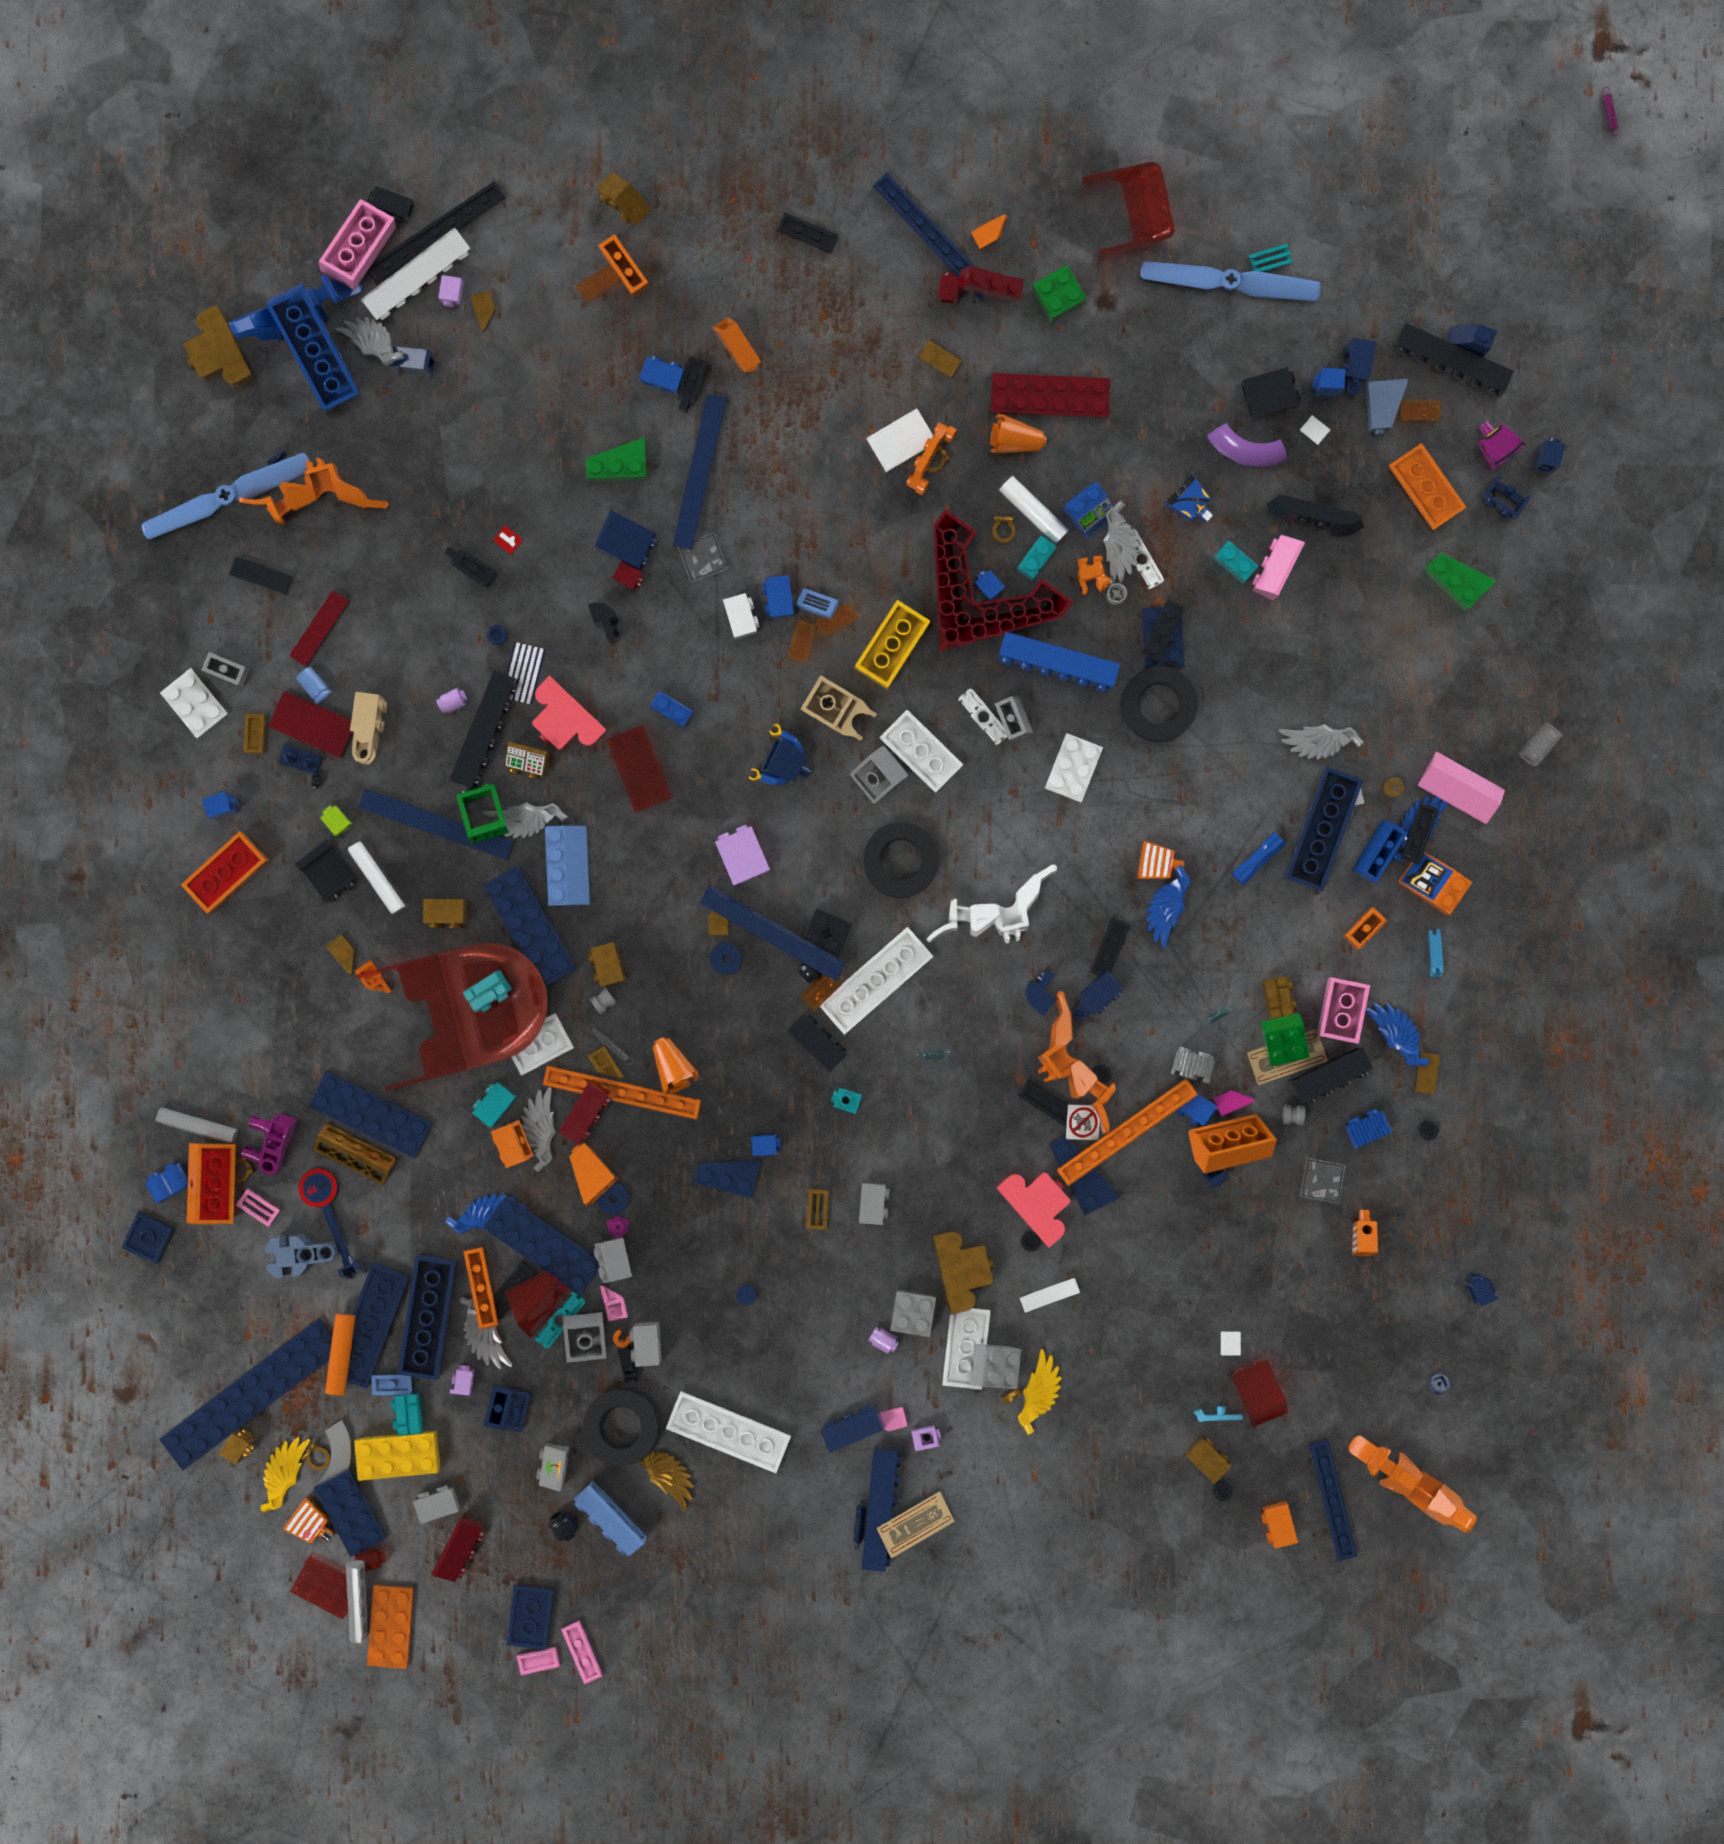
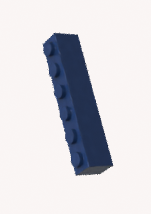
(880, 1507)

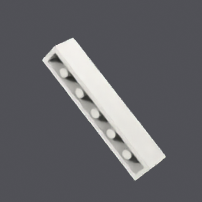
(415, 274)

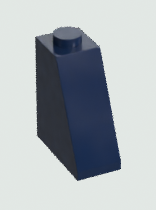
(1473, 337)
(415, 361)

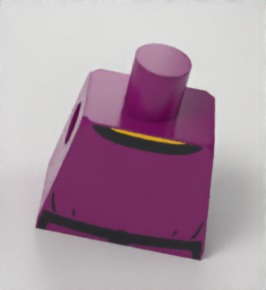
(1499, 444)

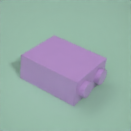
(742, 855)

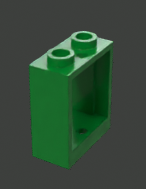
(489, 830)

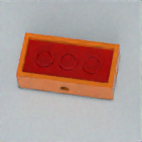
(225, 873)
(211, 1183)

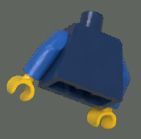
(783, 761)

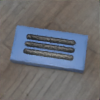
(817, 603)

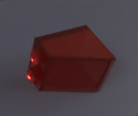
(536, 1301)
(1259, 1392)

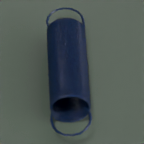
(277, 457)

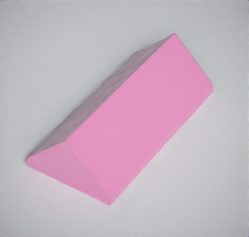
(1461, 788)

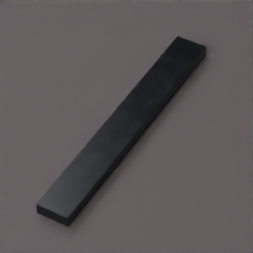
(416, 244)

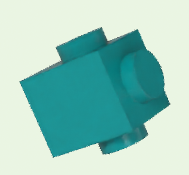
(854, 1101)

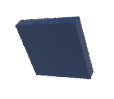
(147, 1237)

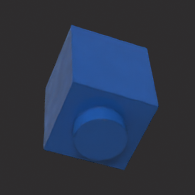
(989, 585)

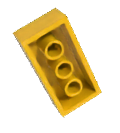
(892, 644)
(397, 1455)

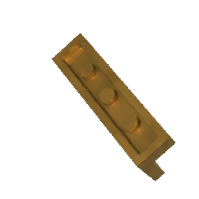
(355, 1151)

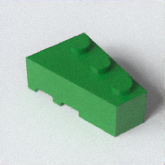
(619, 464)
(1458, 580)

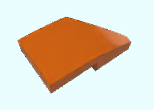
(375, 982)

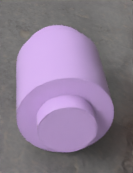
(452, 701)
(883, 1340)

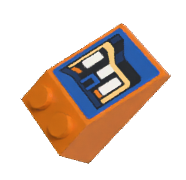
(1435, 883)

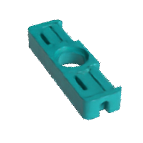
(552, 1330)

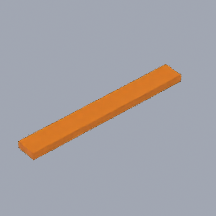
(624, 1092)
(1127, 1132)

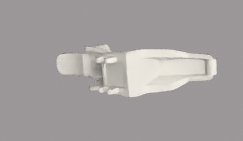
(1006, 920)

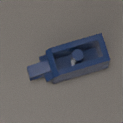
(1358, 364)
(1097, 995)

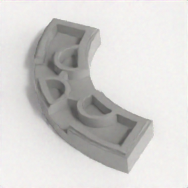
(340, 1450)

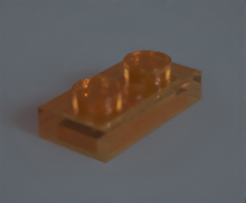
(597, 284)
(1420, 410)
(843, 617)
(801, 642)
(819, 992)

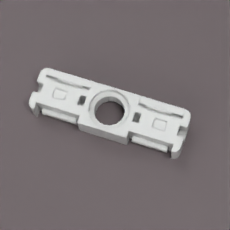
(1149, 570)
(975, 705)

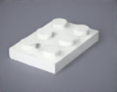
(194, 703)
(1073, 768)

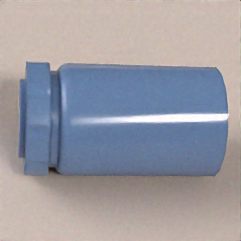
(314, 685)

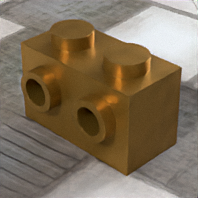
(238, 1446)

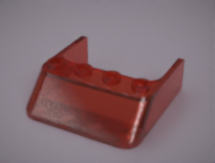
(1145, 202)

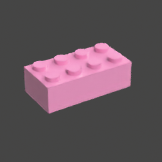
(357, 244)

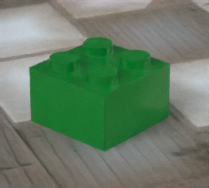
(1059, 293)
(1284, 1039)

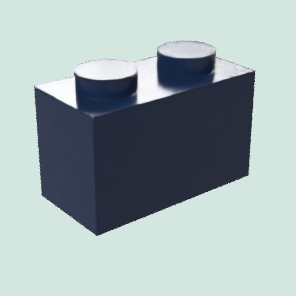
(1549, 456)

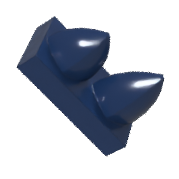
(300, 759)

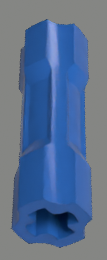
(1258, 858)

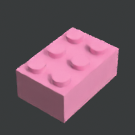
(1343, 1010)

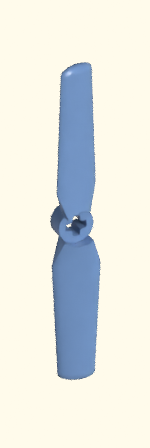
(1251, 283)
(247, 486)

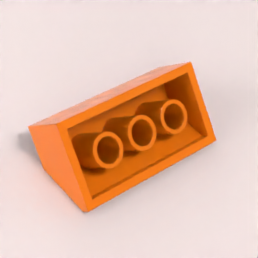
(1231, 1143)

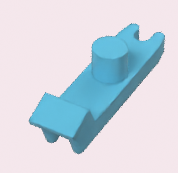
(1221, 1415)

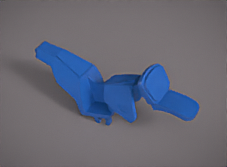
(263, 326)

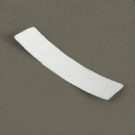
(1049, 1295)

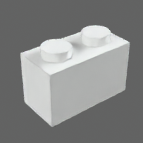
(740, 616)

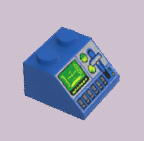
(1089, 509)

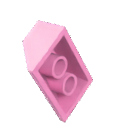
(1277, 566)

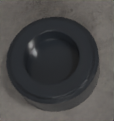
(1102, 1072)
(1428, 1130)
(1030, 1241)
(1222, 1490)

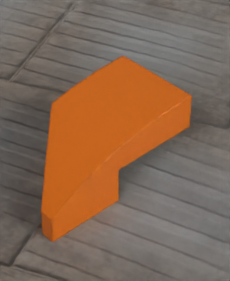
(989, 232)

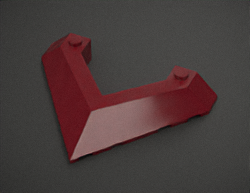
(968, 622)

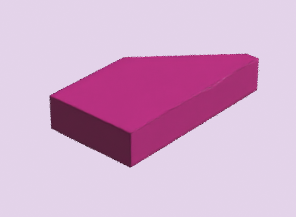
(1231, 1101)

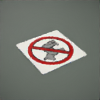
(1082, 1123)

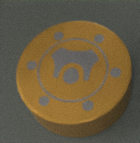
(1393, 787)

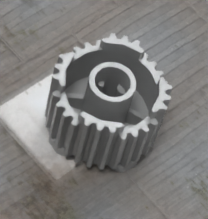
(1193, 1066)

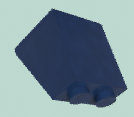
(625, 541)

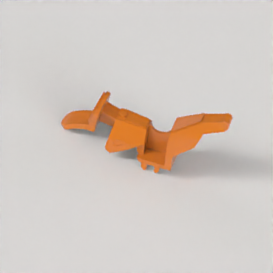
(317, 481)
(1060, 1064)
(1417, 1486)

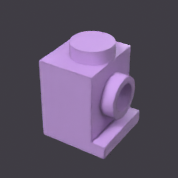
(462, 1380)
(920, 1443)

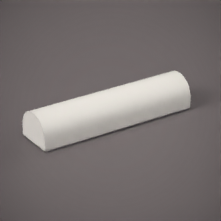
(1033, 510)
(376, 878)

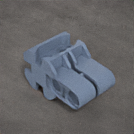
(295, 1254)

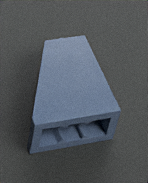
(1383, 403)

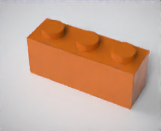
(624, 266)

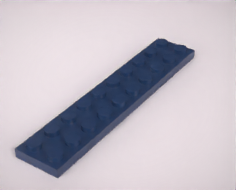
(249, 1395)

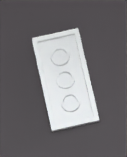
(921, 751)
(963, 1333)

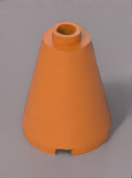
(1014, 436)
(672, 1066)

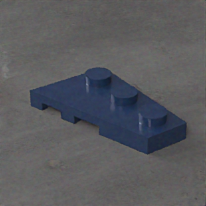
(732, 1177)

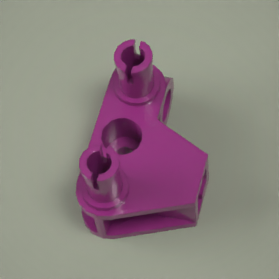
(277, 1138)

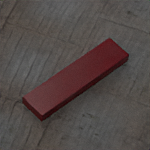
(319, 628)

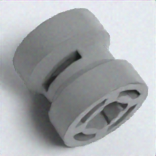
(1116, 590)
(603, 1000)
(1293, 1114)

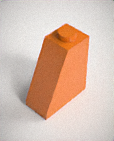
(737, 344)
(591, 1173)

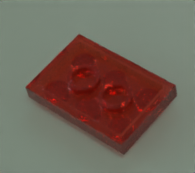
(322, 1587)

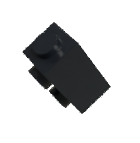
(392, 204)

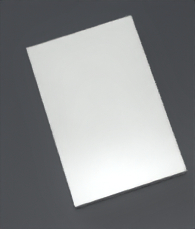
(900, 440)
(548, 1044)

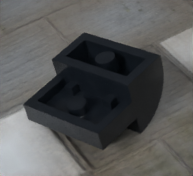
(605, 617)

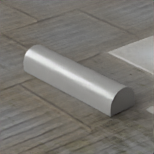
(197, 1125)
(356, 1601)

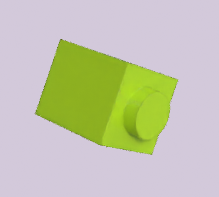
(336, 820)

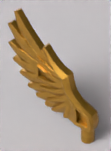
(668, 1475)

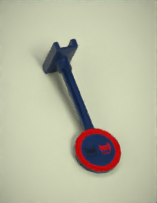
(318, 1190)

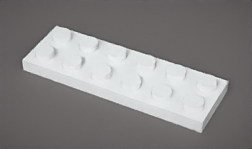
(876, 980)
(728, 1432)

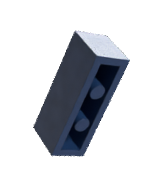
(852, 1427)

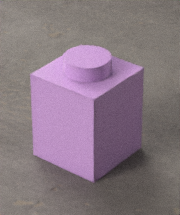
(450, 291)

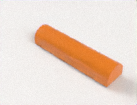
(481, 1288)
(340, 1354)

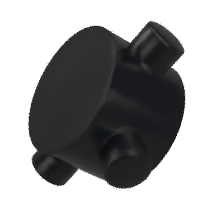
(316, 780)

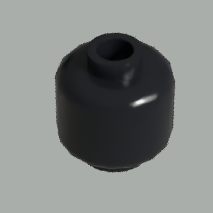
(562, 1526)

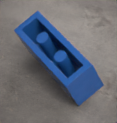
(1379, 851)

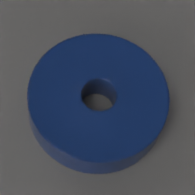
(733, 963)
(617, 1207)

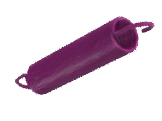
(1609, 105)

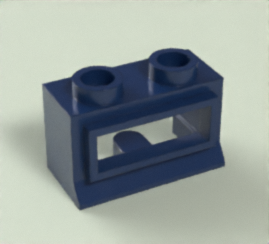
(1508, 492)
(1480, 1289)

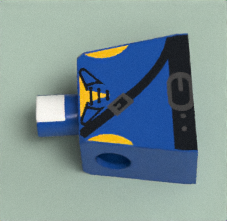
(1190, 501)

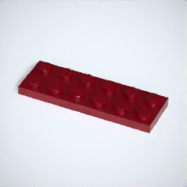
(1050, 395)

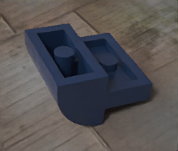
(506, 1409)

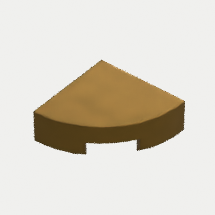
(1008, 1397)

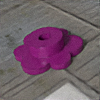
(623, 1223)

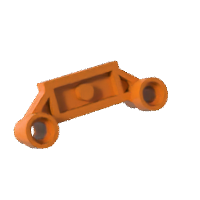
(922, 463)

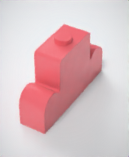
(564, 718)
(1037, 1204)

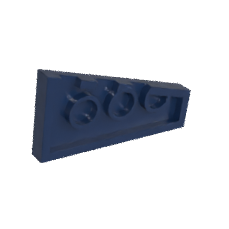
(1090, 1190)

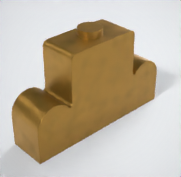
(217, 350)
(961, 1271)

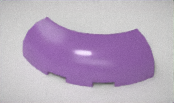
(1247, 452)

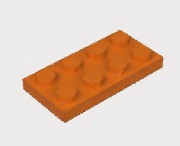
(1427, 486)
(390, 1626)

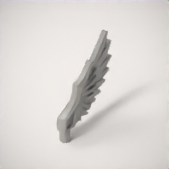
(371, 339)
(1120, 544)
(1319, 740)
(527, 818)
(540, 1127)
(486, 1340)

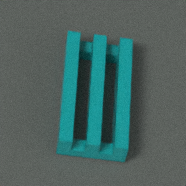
(1269, 251)

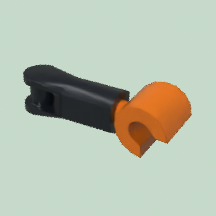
(624, 1355)

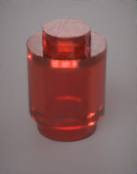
(372, 1558)

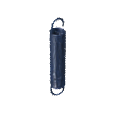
(858, 1529)

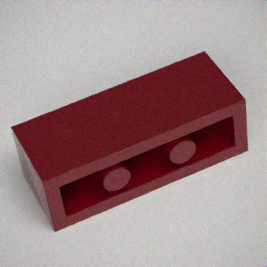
(991, 284)
(585, 1112)

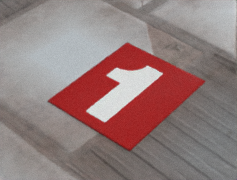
(507, 539)

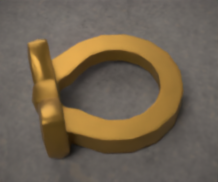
(945, 459)
(998, 520)
(250, 1170)
(314, 1447)

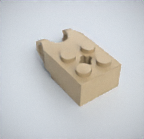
(842, 711)
(367, 725)

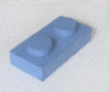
(391, 1384)

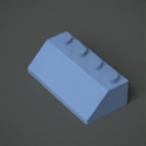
(567, 865)
(610, 1518)

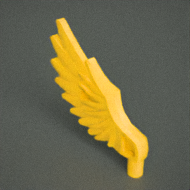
(1039, 1392)
(282, 1472)

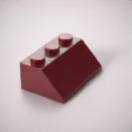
(458, 1549)

